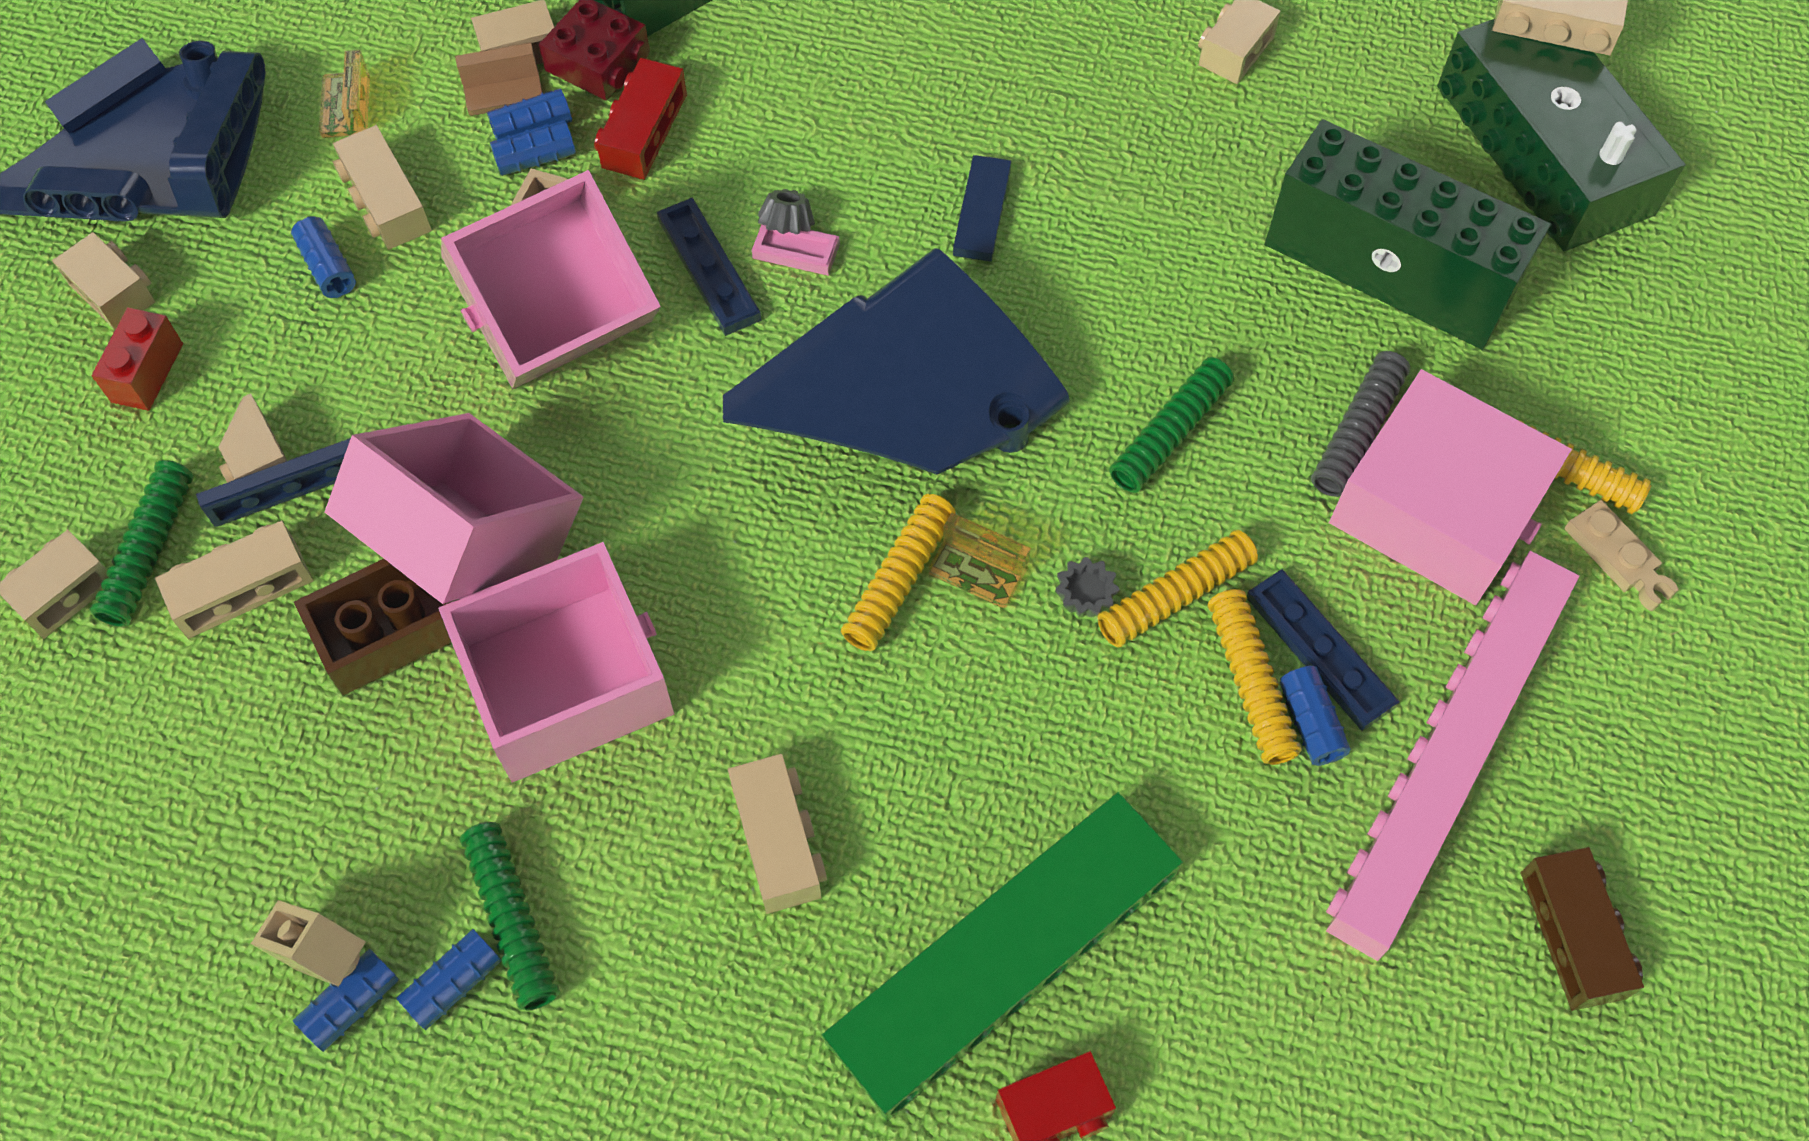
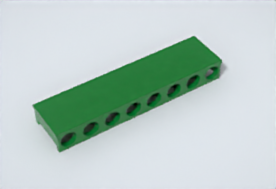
(1001, 955)

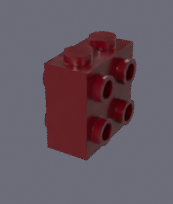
(594, 48)

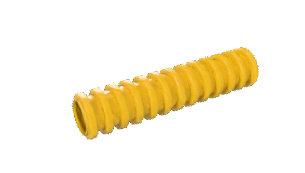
(1603, 479)
(897, 573)
(1177, 588)
(1254, 677)

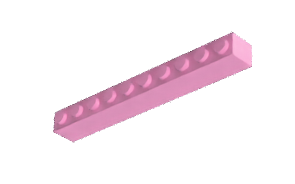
(1450, 758)

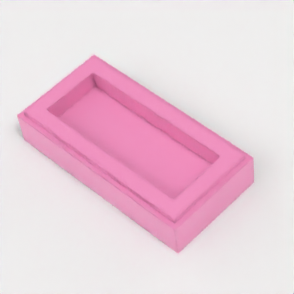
(806, 251)

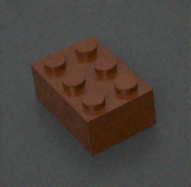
(371, 624)

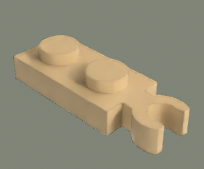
(1620, 554)

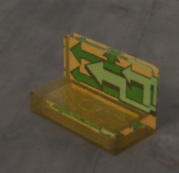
(345, 98)
(980, 561)

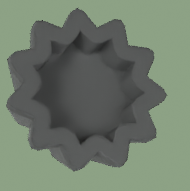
(786, 212)
(1086, 587)

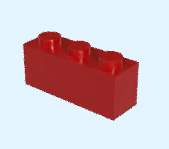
(641, 118)

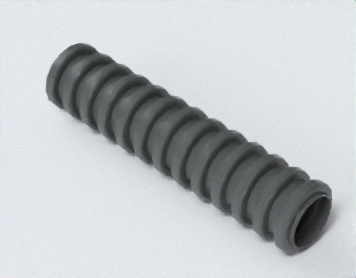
(1360, 422)

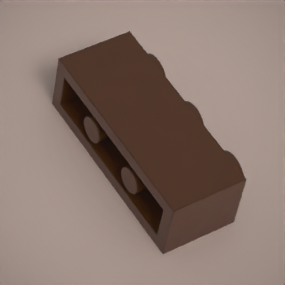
(1582, 929)

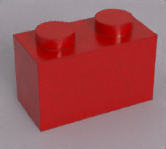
(137, 359)
(1057, 1102)

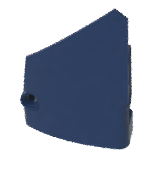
(158, 151)
(907, 375)

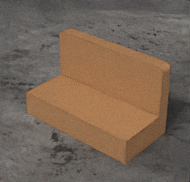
(498, 77)

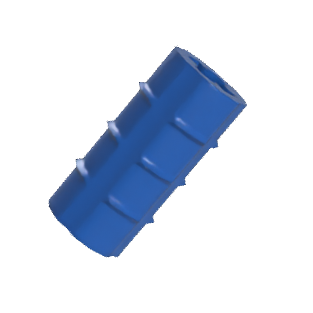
(529, 114)
(533, 147)
(323, 257)
(1314, 715)
(448, 979)
(342, 1006)

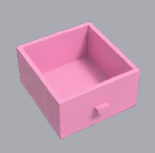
(549, 279)
(1449, 486)
(452, 504)
(557, 661)

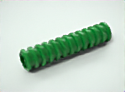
(1171, 424)
(142, 543)
(509, 916)

